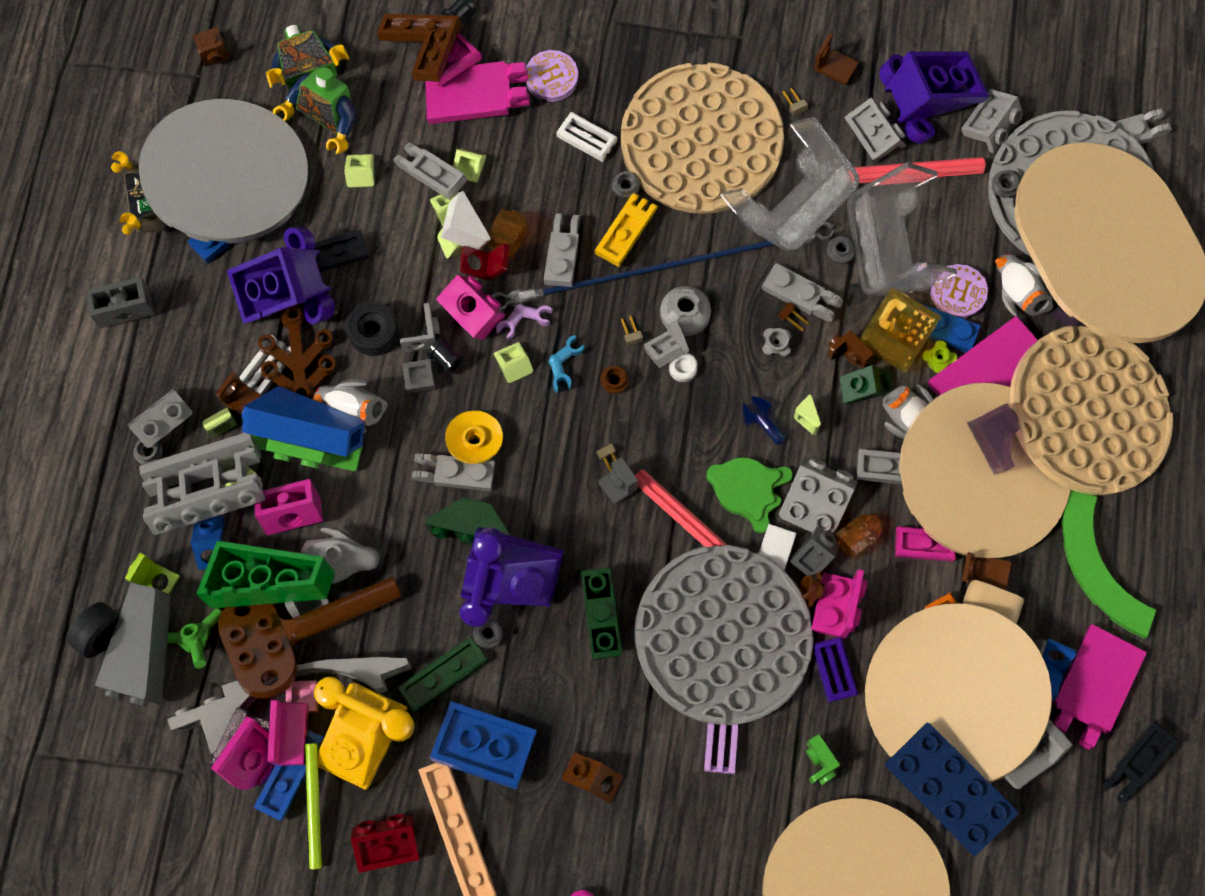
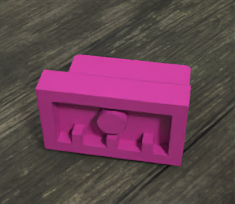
(837, 610)

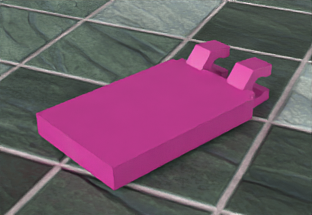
(477, 93)
(1097, 684)

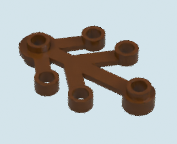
(297, 361)

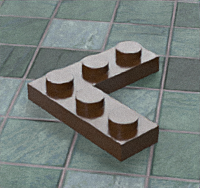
(435, 32)

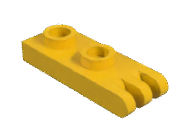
(625, 230)

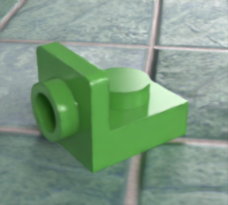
(820, 754)

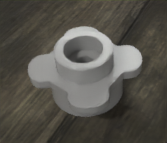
(782, 336)

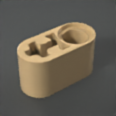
(994, 598)

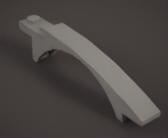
(217, 711)

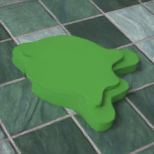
(747, 489)

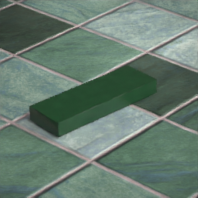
(442, 674)

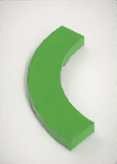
(1091, 571)

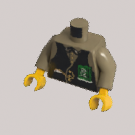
(140, 213)

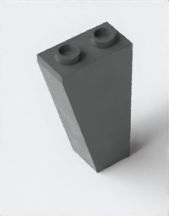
(138, 648)

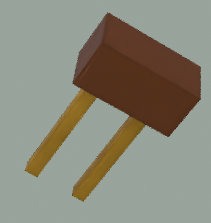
(786, 311)

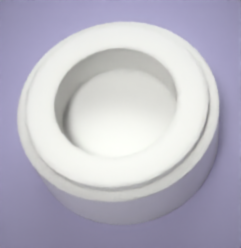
(683, 368)

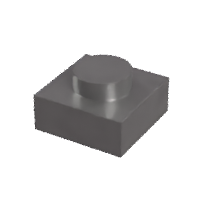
(418, 376)

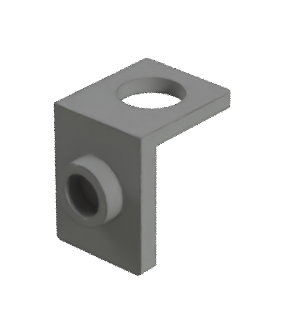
(425, 340)

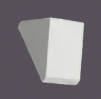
(463, 224)

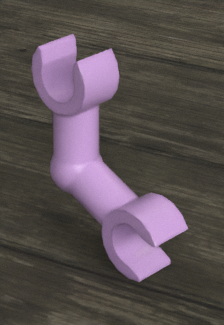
(523, 311)

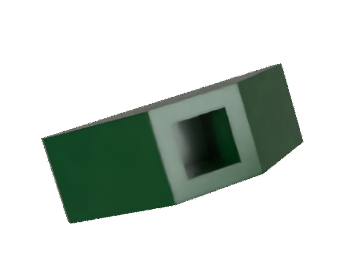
(463, 519)
(601, 613)

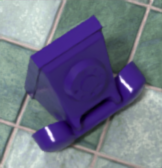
(930, 85)
(283, 281)
(507, 572)

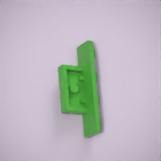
(309, 456)

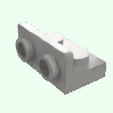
(994, 119)
(875, 130)
(160, 418)

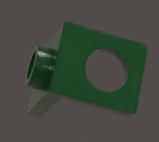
(865, 383)

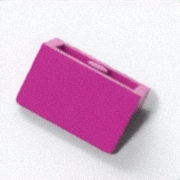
(287, 733)

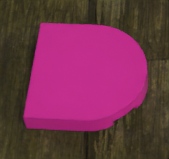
(245, 757)

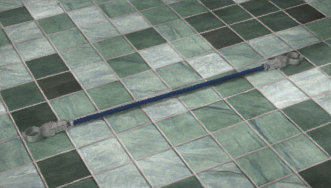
(522, 296)

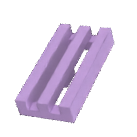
(733, 747)

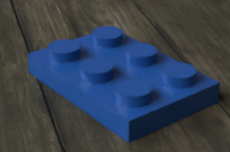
(483, 745)

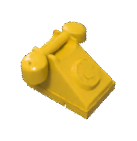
(359, 730)

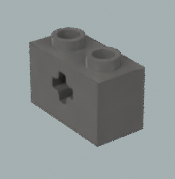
(120, 302)

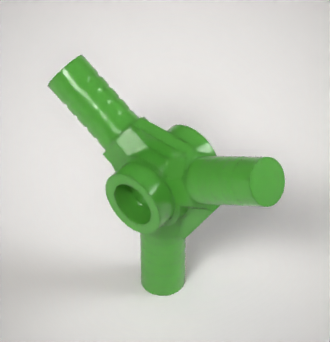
(194, 637)

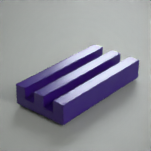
(841, 694)

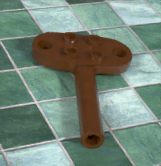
(264, 643)

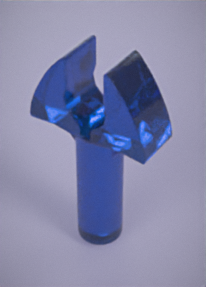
(762, 419)

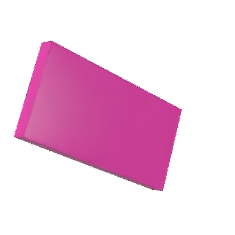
(988, 361)

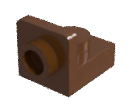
(211, 47)
(855, 350)

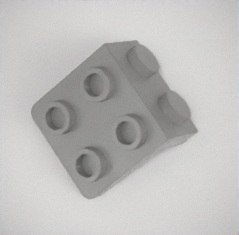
(818, 496)
(1049, 751)

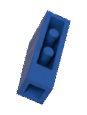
(302, 422)

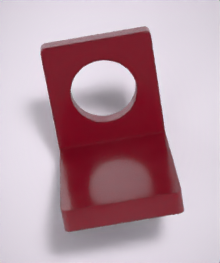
(492, 263)

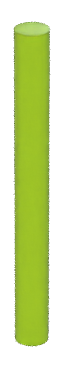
(313, 806)

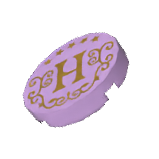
(552, 75)
(962, 293)

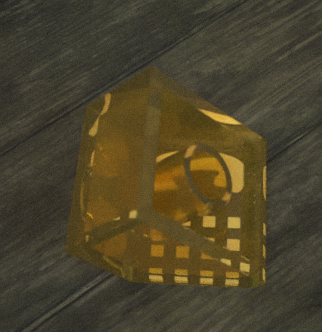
(899, 329)

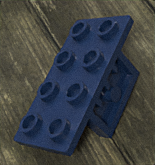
(951, 789)

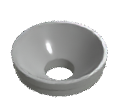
(689, 322)

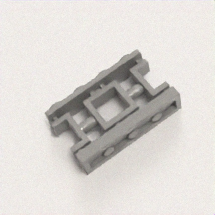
(197, 466)

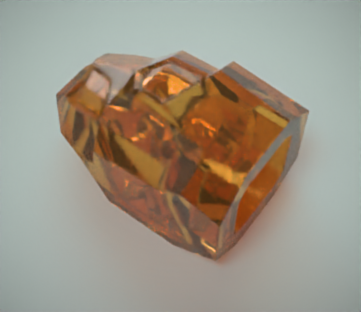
(859, 534)

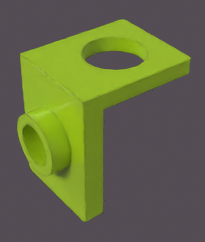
(144, 570)

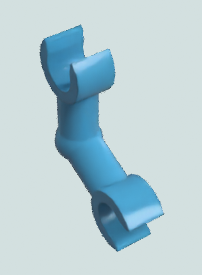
(556, 362)

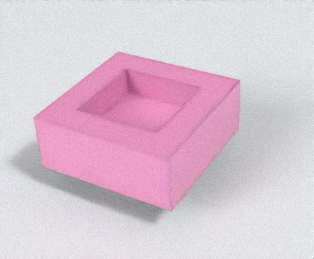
(303, 693)

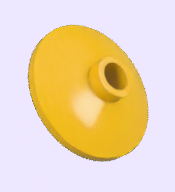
(474, 426)

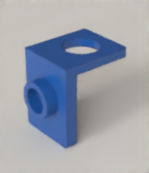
(205, 536)
(1057, 667)

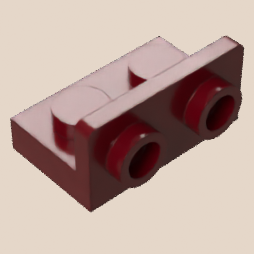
(384, 843)

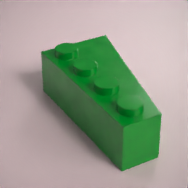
(261, 576)

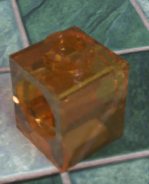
(508, 229)

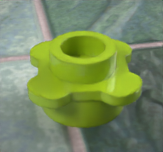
(932, 359)

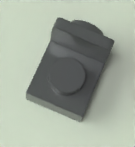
(619, 482)
(815, 552)

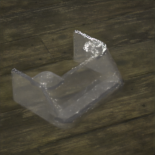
(825, 187)
(881, 234)

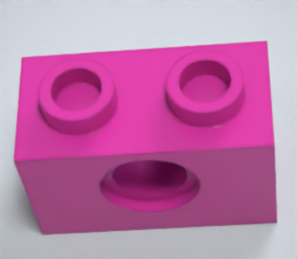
(456, 301)
(289, 507)

